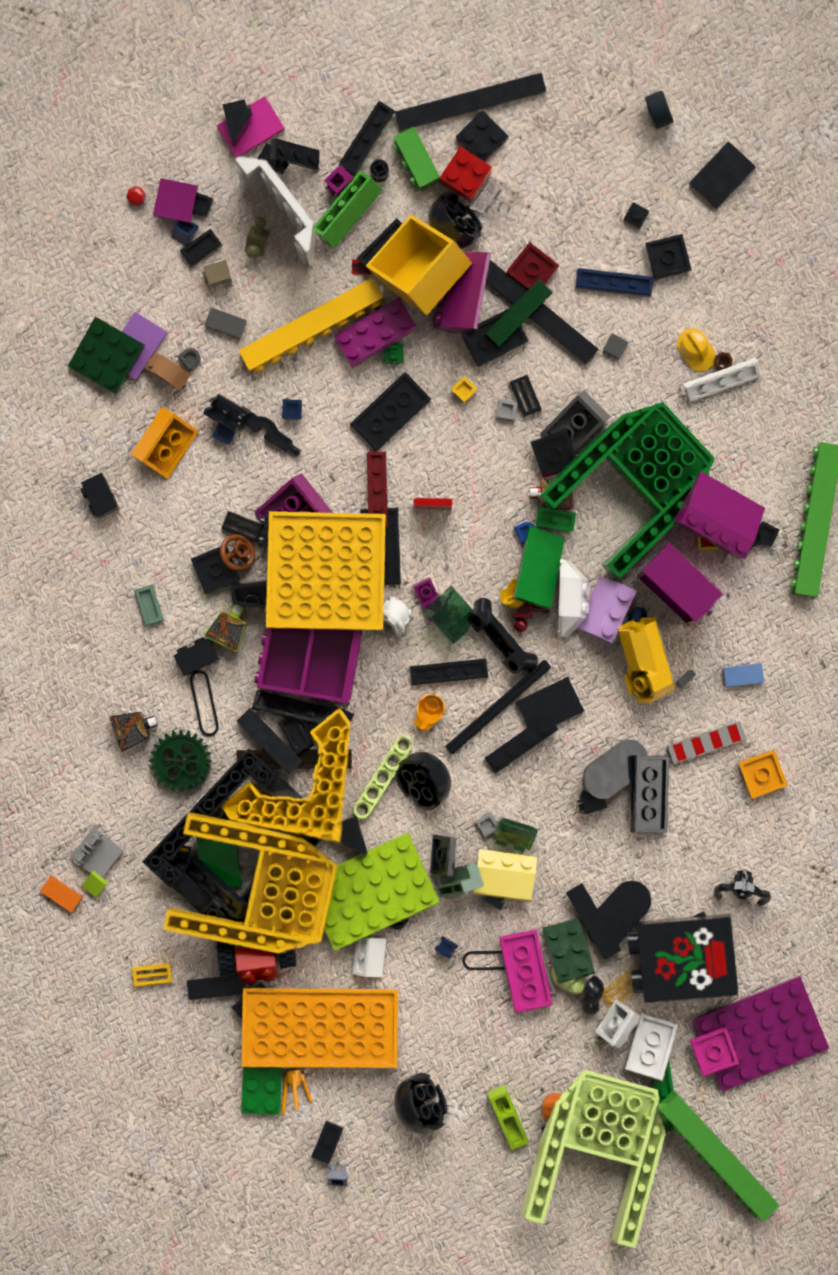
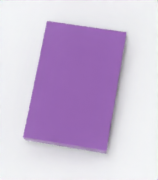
(146, 333)

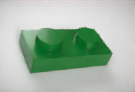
(555, 519)

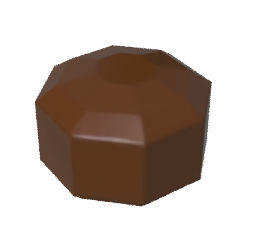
(722, 361)

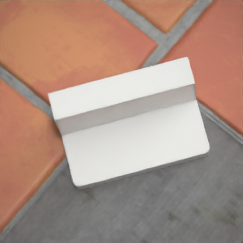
(369, 957)

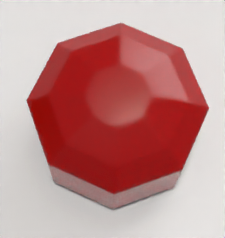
(136, 196)

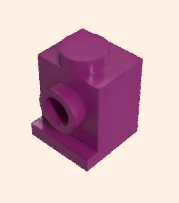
(340, 174)

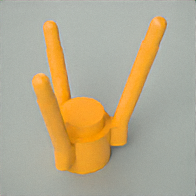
(294, 1078)

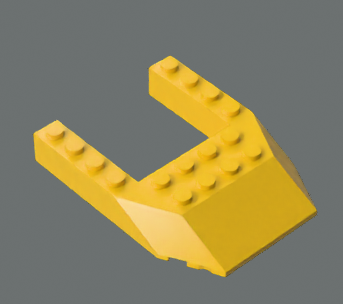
(286, 895)

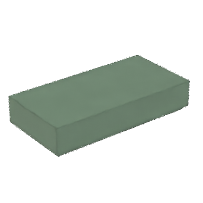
(149, 605)

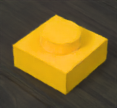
(464, 389)

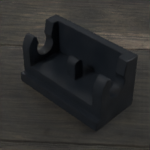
(227, 413)

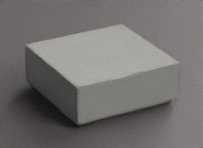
(506, 410)
(486, 824)

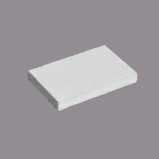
(651, 1047)

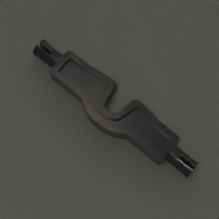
(272, 435)

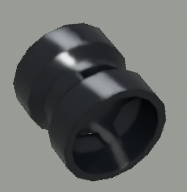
(379, 174)

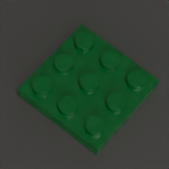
(106, 355)

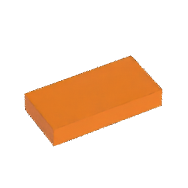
(61, 893)

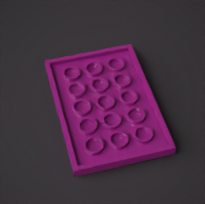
(766, 1031)

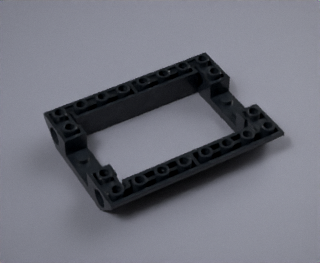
(160, 858)

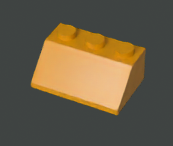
(164, 442)

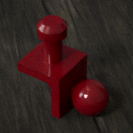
(526, 611)

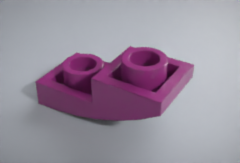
(426, 592)

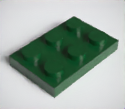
(568, 950)

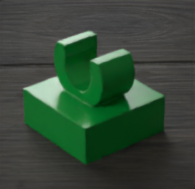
(394, 354)

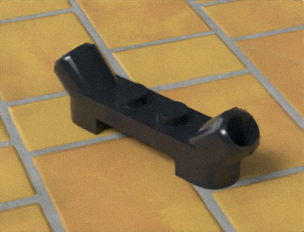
(515, 657)

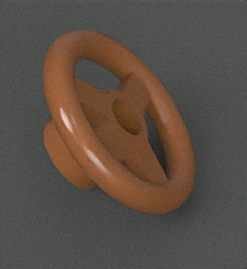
(244, 546)

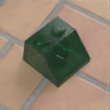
(450, 614)
(514, 833)

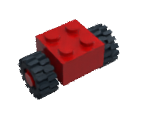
(252, 963)

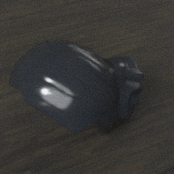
(593, 993)

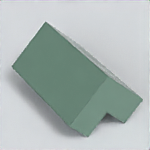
(465, 879)

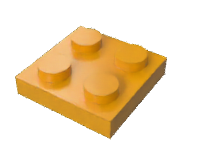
(762, 774)

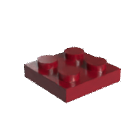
(532, 266)

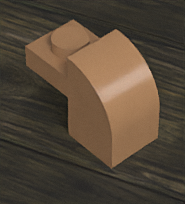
(167, 371)

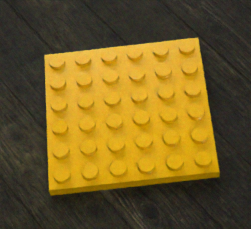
(325, 571)

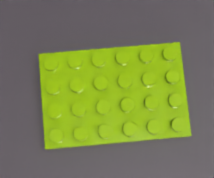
(377, 892)

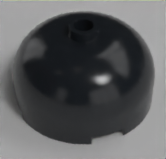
(447, 217)
(432, 778)
(411, 1107)

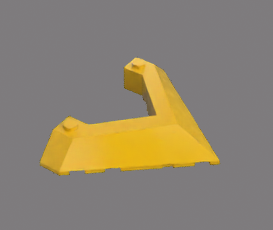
(312, 816)

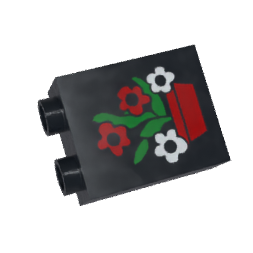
(684, 958)

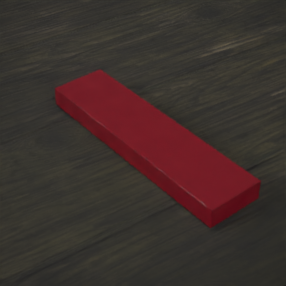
(377, 484)

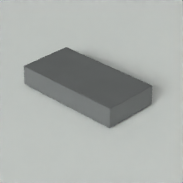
(225, 323)

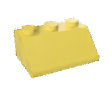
(506, 875)

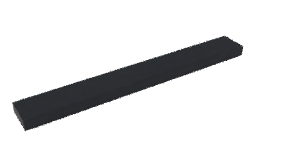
(470, 101)
(543, 315)

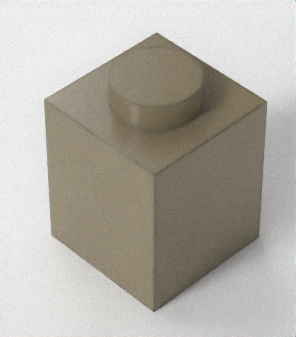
(217, 274)

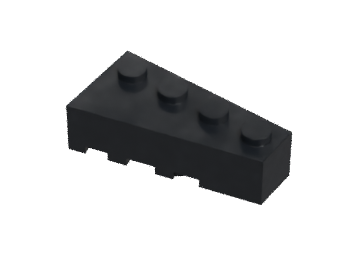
(250, 593)

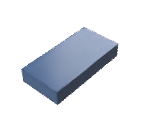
(743, 675)

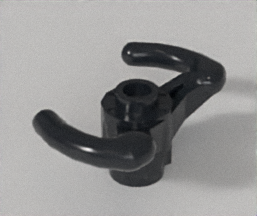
(743, 888)

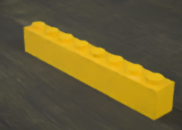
(312, 325)

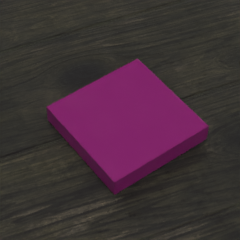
(175, 200)

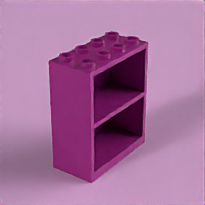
(310, 662)

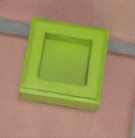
(94, 884)

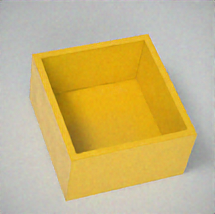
(419, 264)

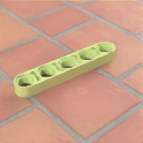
(374, 783)

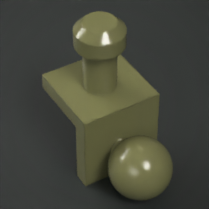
(257, 239)

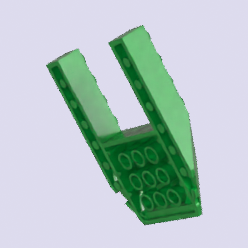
(655, 459)

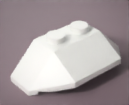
(572, 598)

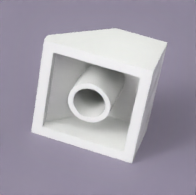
(618, 1024)

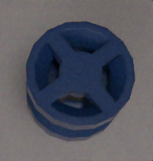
(446, 947)

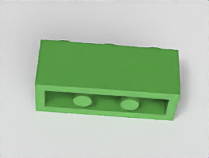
(415, 159)

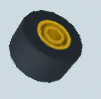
(659, 109)

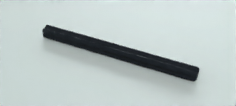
(498, 707)

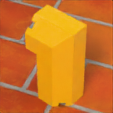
(647, 661)

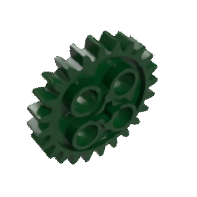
(184, 777)

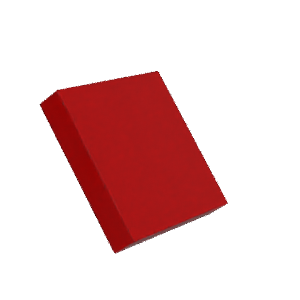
(433, 503)

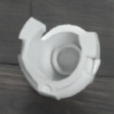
(396, 615)

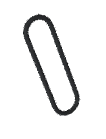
(196, 704)
(481, 968)

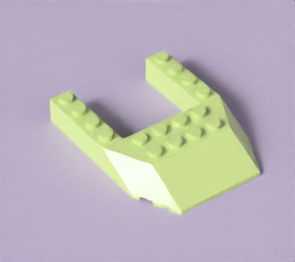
(609, 1121)

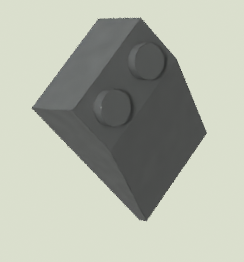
(581, 419)

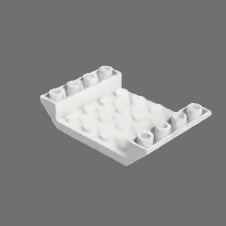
(254, 174)

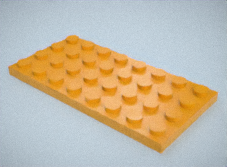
(319, 1027)

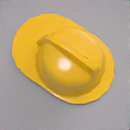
(696, 349)

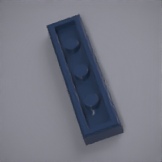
(614, 282)

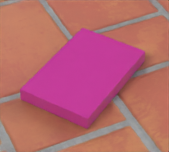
(263, 126)

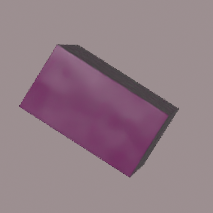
(680, 585)

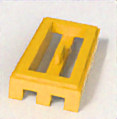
(150, 967)

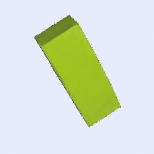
(508, 1117)

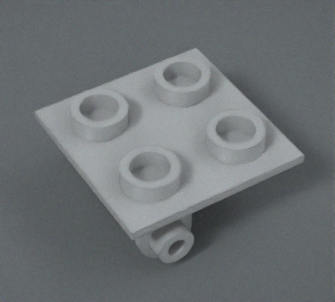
(96, 853)

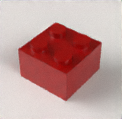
(465, 174)

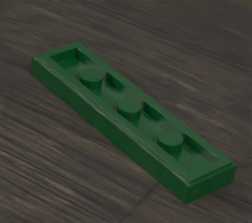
(519, 313)

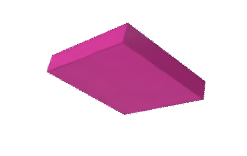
(714, 1051)

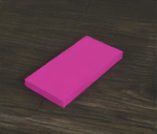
(525, 970)

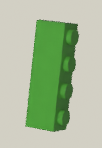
(347, 209)

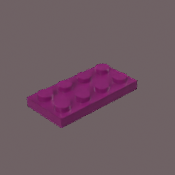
(375, 332)

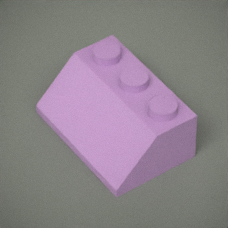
(607, 609)

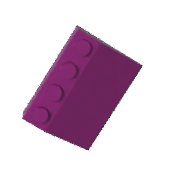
(461, 305)
(294, 496)
(720, 516)

